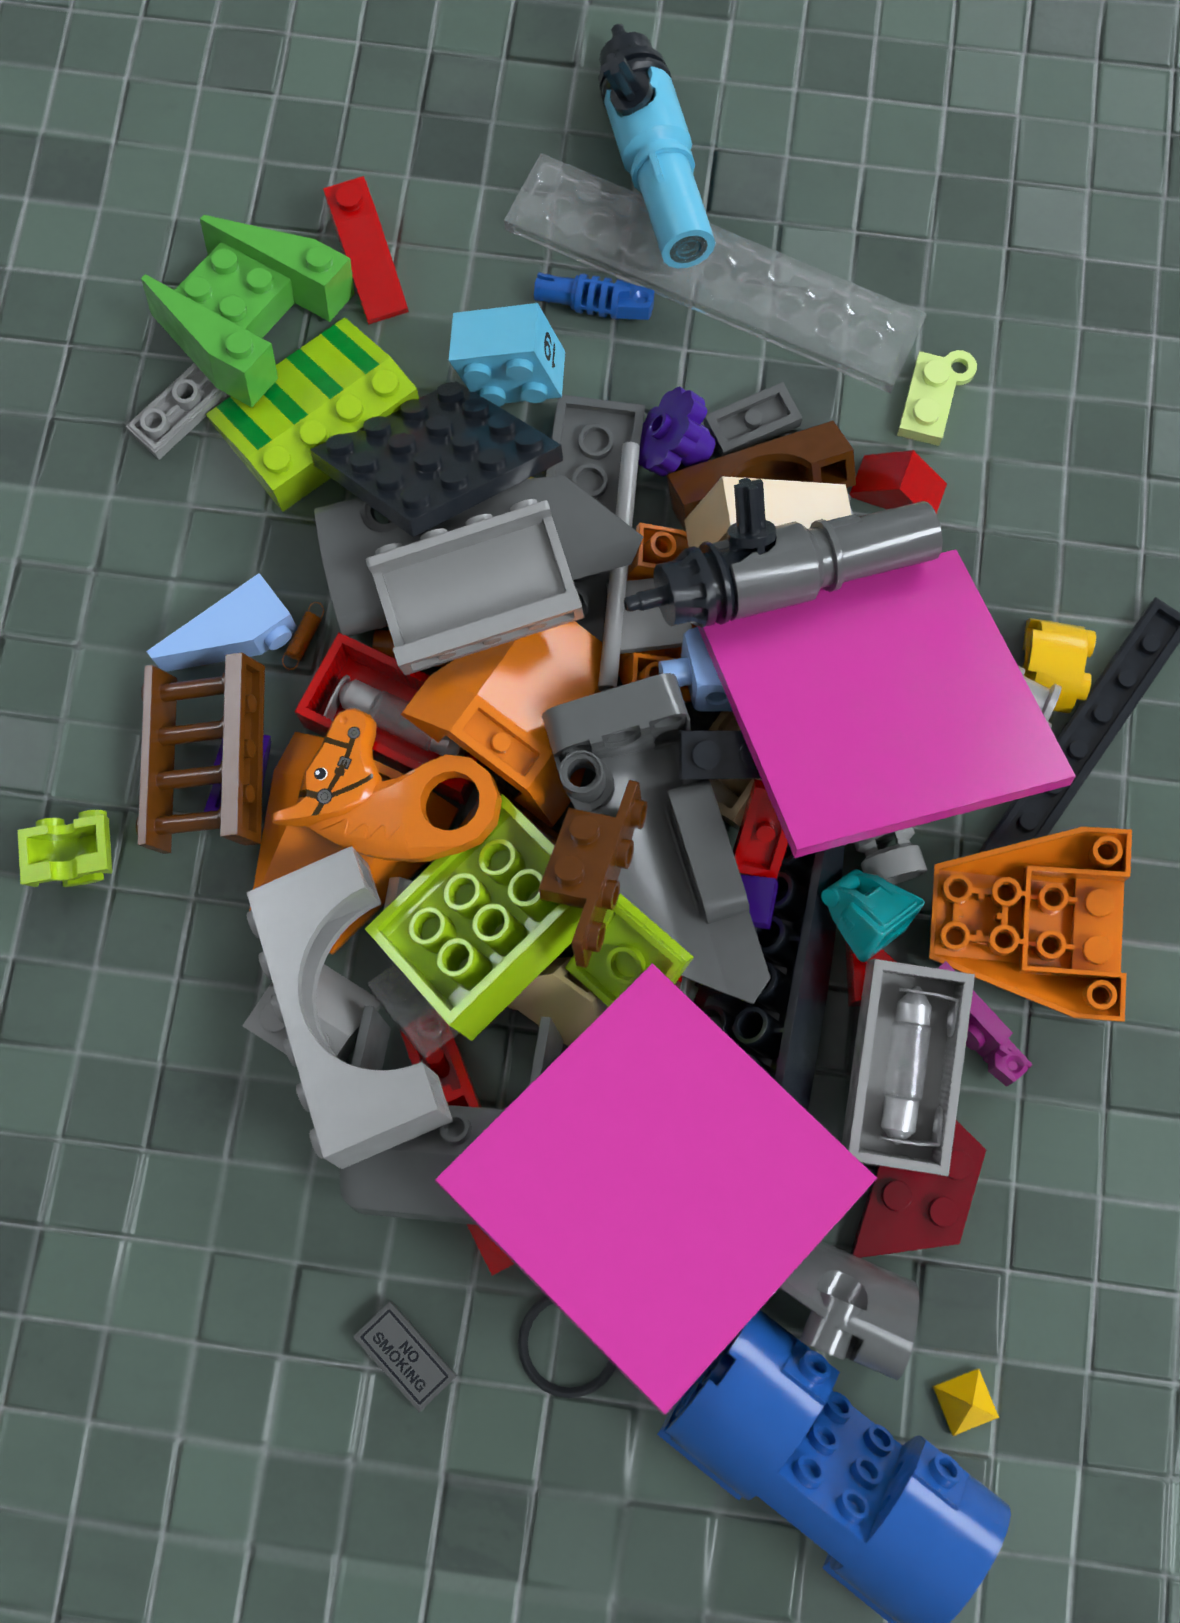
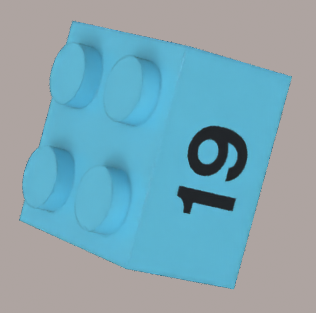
(507, 354)

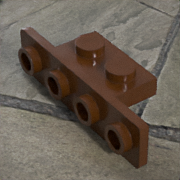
(588, 864)

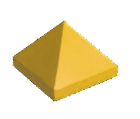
(965, 1401)

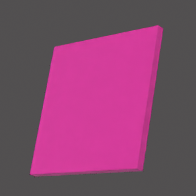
(884, 706)
(656, 1186)

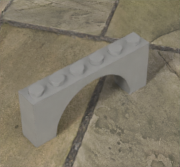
(351, 1107)

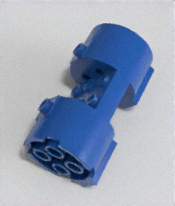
(895, 1519)

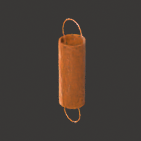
(303, 636)

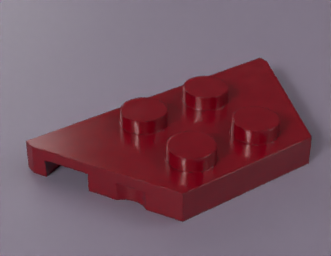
(918, 1208)

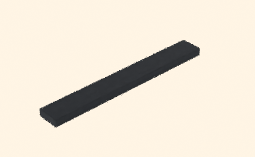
(1096, 722)

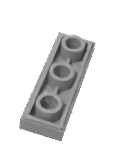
(172, 416)

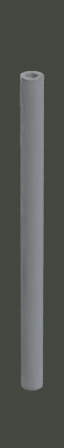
(618, 577)

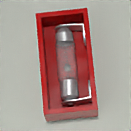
(372, 681)

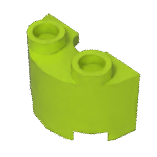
(66, 853)

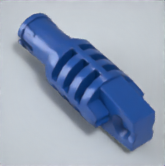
(618, 299)

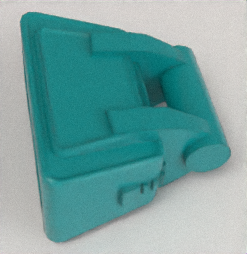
(870, 911)

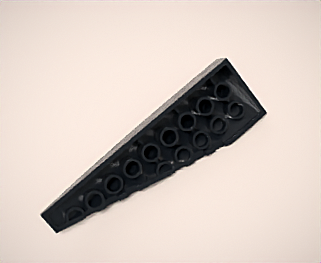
(788, 1015)

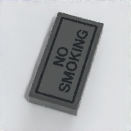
(405, 1356)

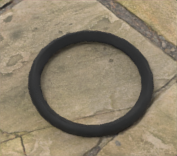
(536, 1378)

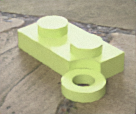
(932, 394)

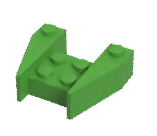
(241, 295)

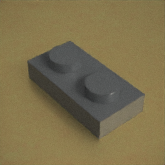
(753, 420)

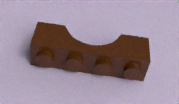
(808, 455)

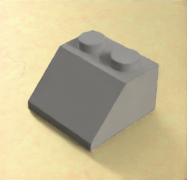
(338, 1010)

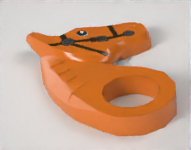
(387, 819)

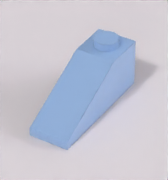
(243, 621)

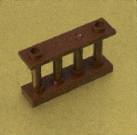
(241, 763)

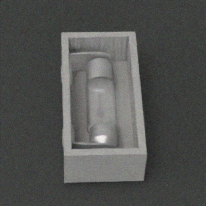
(907, 1066)

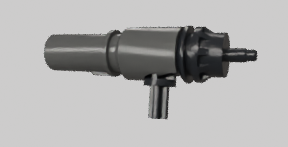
(784, 564)

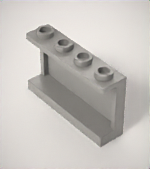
(474, 586)

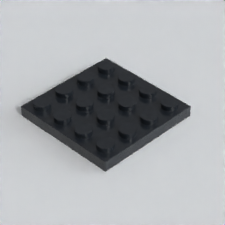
(436, 457)

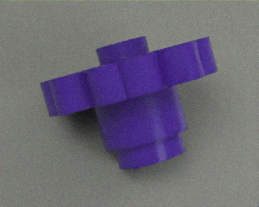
(675, 433)

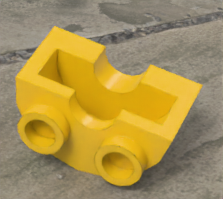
(1059, 656)

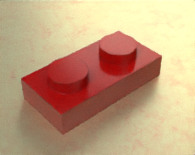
(760, 836)

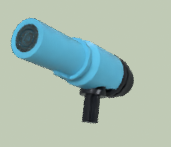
(655, 145)

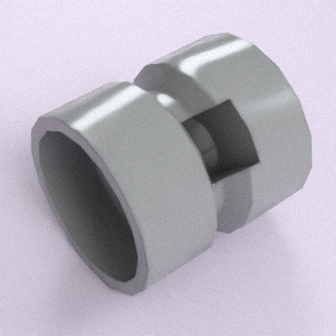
(895, 862)

